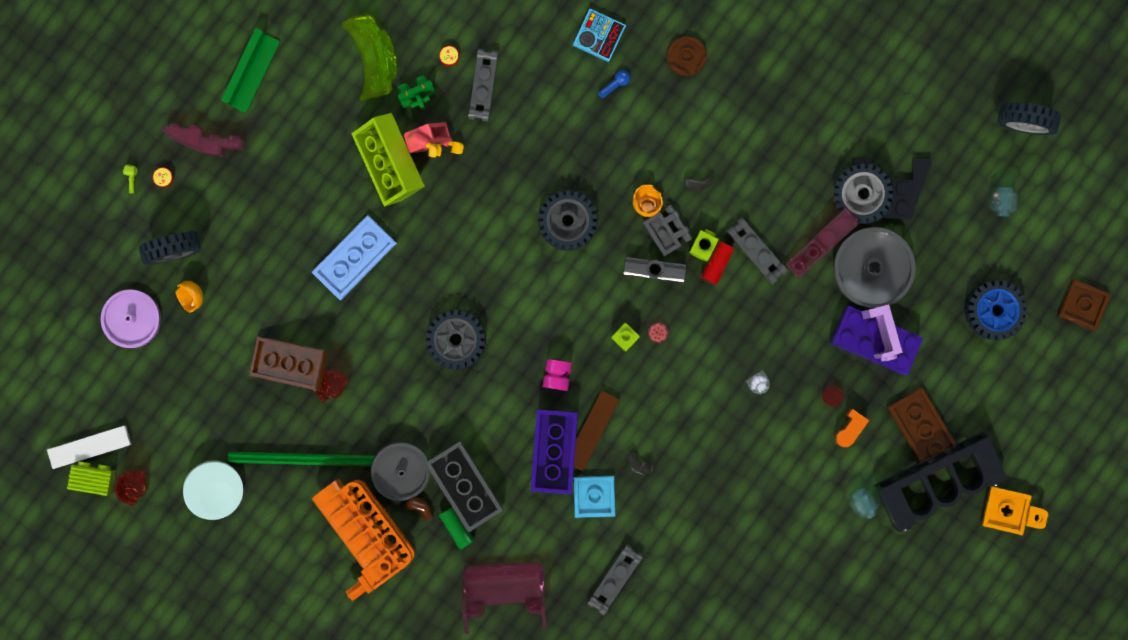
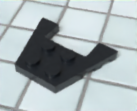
(906, 190)

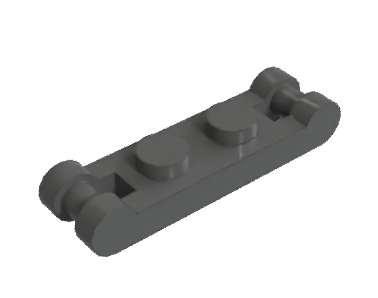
(483, 85)
(756, 251)
(615, 579)

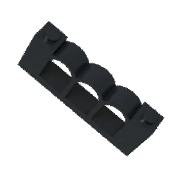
(989, 474)

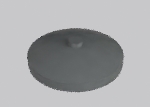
(874, 267)

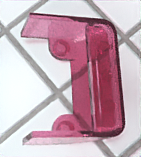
(502, 585)

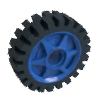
(1011, 313)

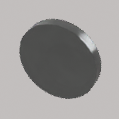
(399, 471)

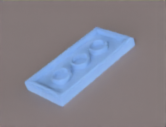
(354, 257)

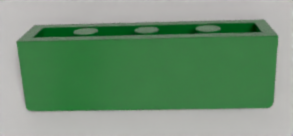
(250, 71)

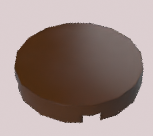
(686, 56)

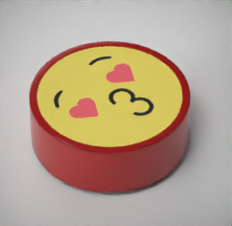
(449, 56)
(163, 177)

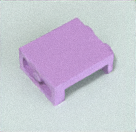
(887, 331)

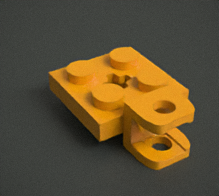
(1021, 514)

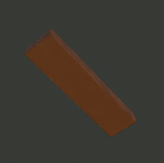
(594, 428)

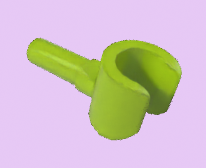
(130, 171)

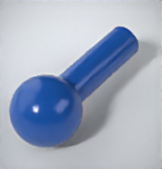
(621, 79)

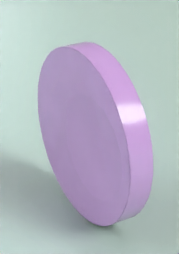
(130, 318)

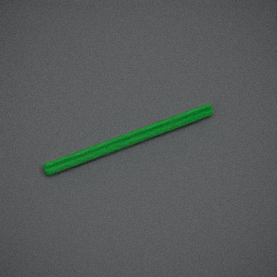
(300, 459)

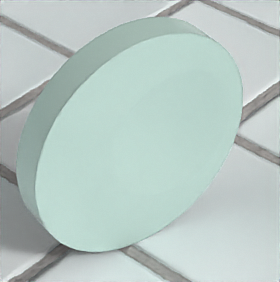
(212, 490)

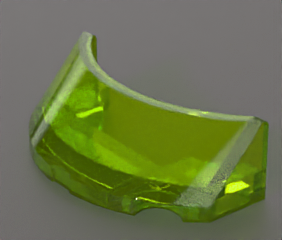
(377, 55)

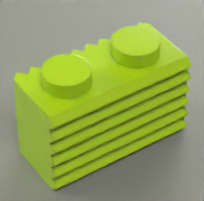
(91, 479)

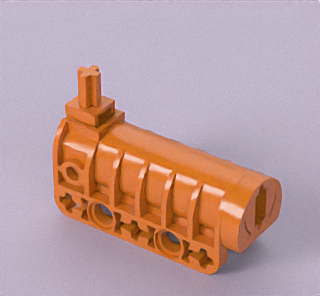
(363, 535)

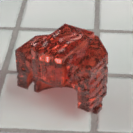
(332, 385)
(131, 486)

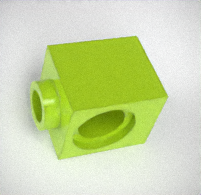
(700, 253)
(625, 337)

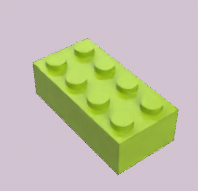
(387, 159)

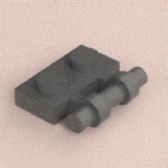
(662, 233)

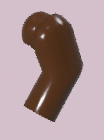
(420, 505)

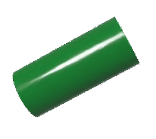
(456, 528)

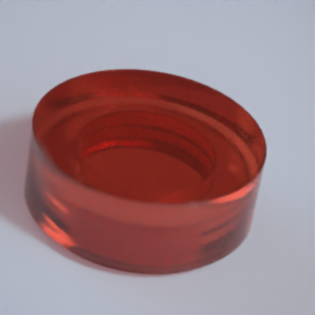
(832, 396)

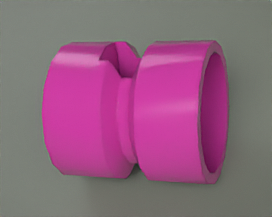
(557, 374)

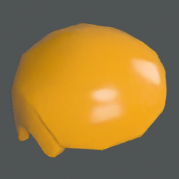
(647, 201)
(189, 295)

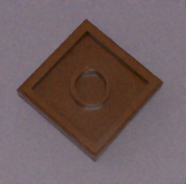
(1084, 305)

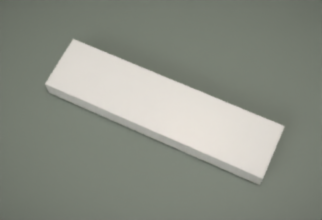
(89, 447)

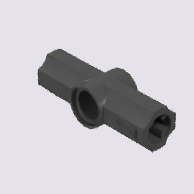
(641, 267)

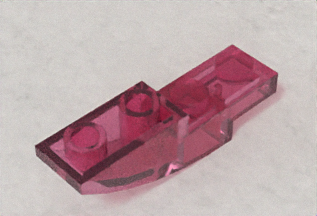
(195, 139)
(822, 243)

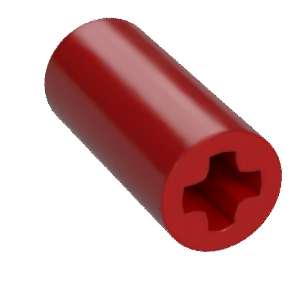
(717, 263)

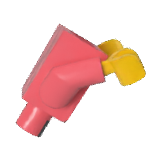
(431, 138)

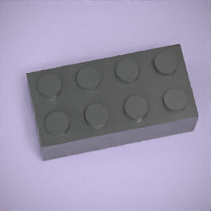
(464, 486)

